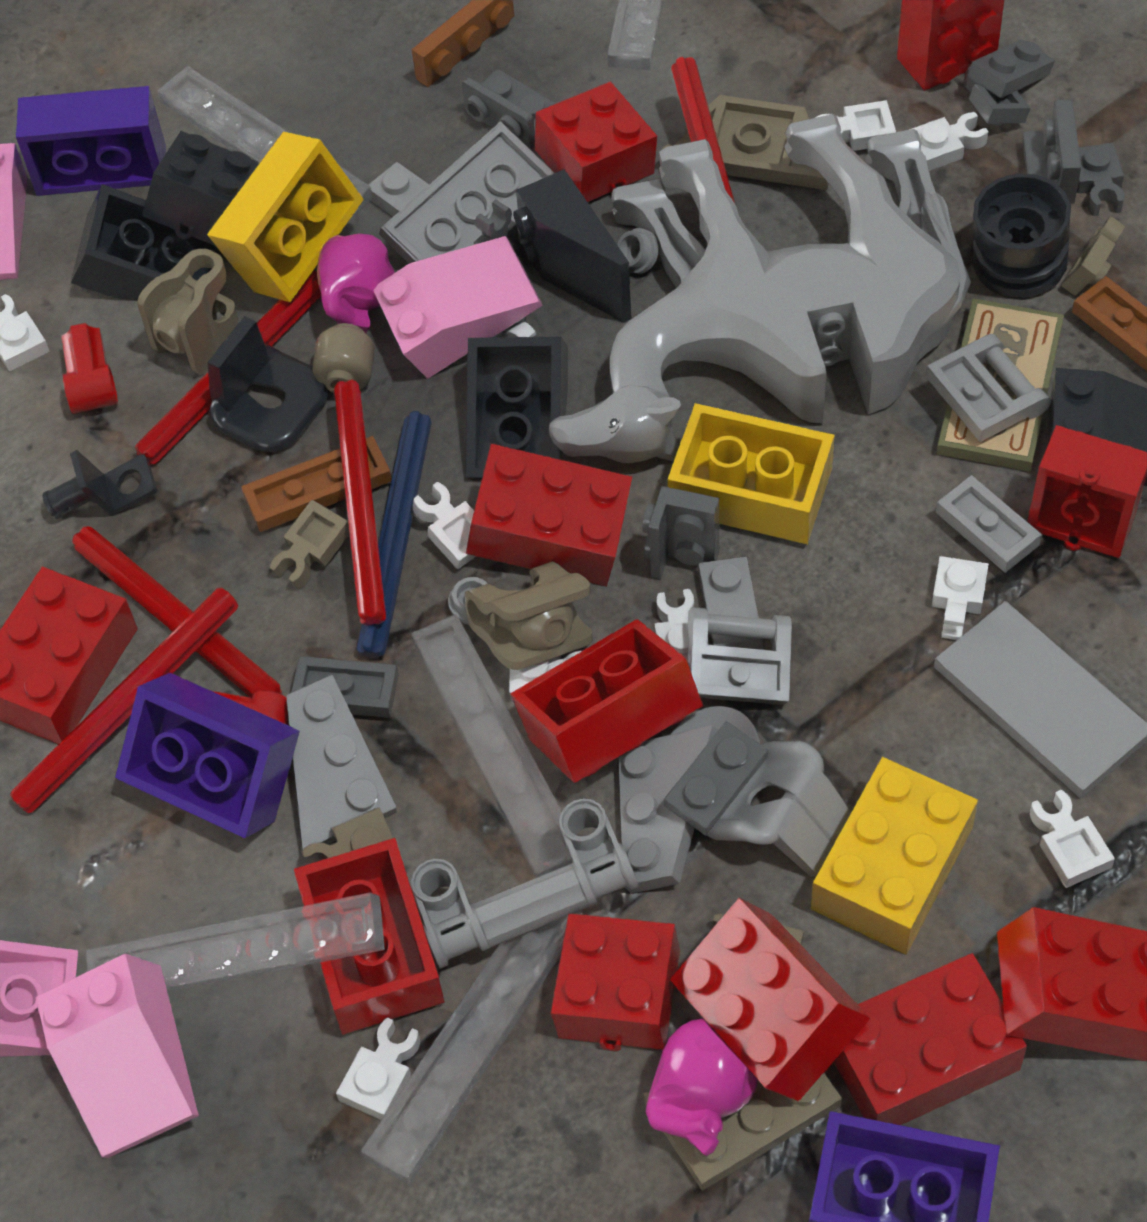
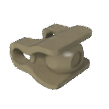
(180, 309)
(531, 622)

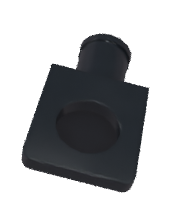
(100, 488)

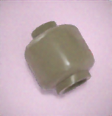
(343, 355)

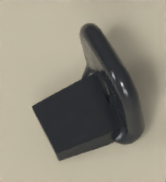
(248, 361)

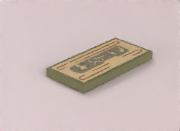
(1031, 344)

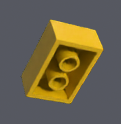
(285, 216)
(760, 470)
(893, 855)

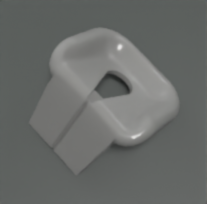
(802, 821)

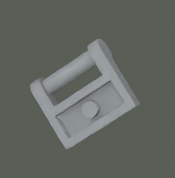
(977, 395)
(736, 671)

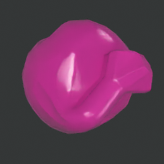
(348, 274)
(697, 1086)

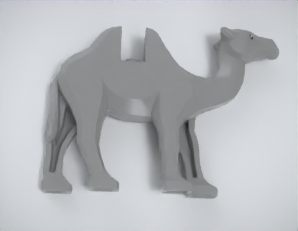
(785, 309)

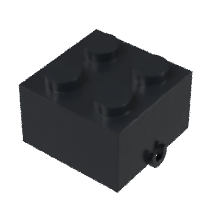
(195, 185)

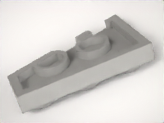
(331, 763)
(650, 832)

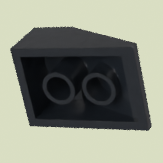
(572, 245)
(127, 251)
(514, 396)
(1099, 406)

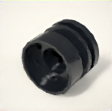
(1021, 235)

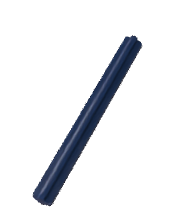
(397, 526)

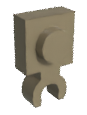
(1092, 263)
(312, 538)
(353, 834)

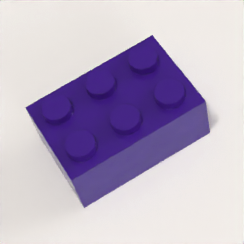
(90, 140)
(207, 754)
(901, 1174)

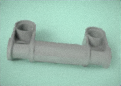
(459, 926)

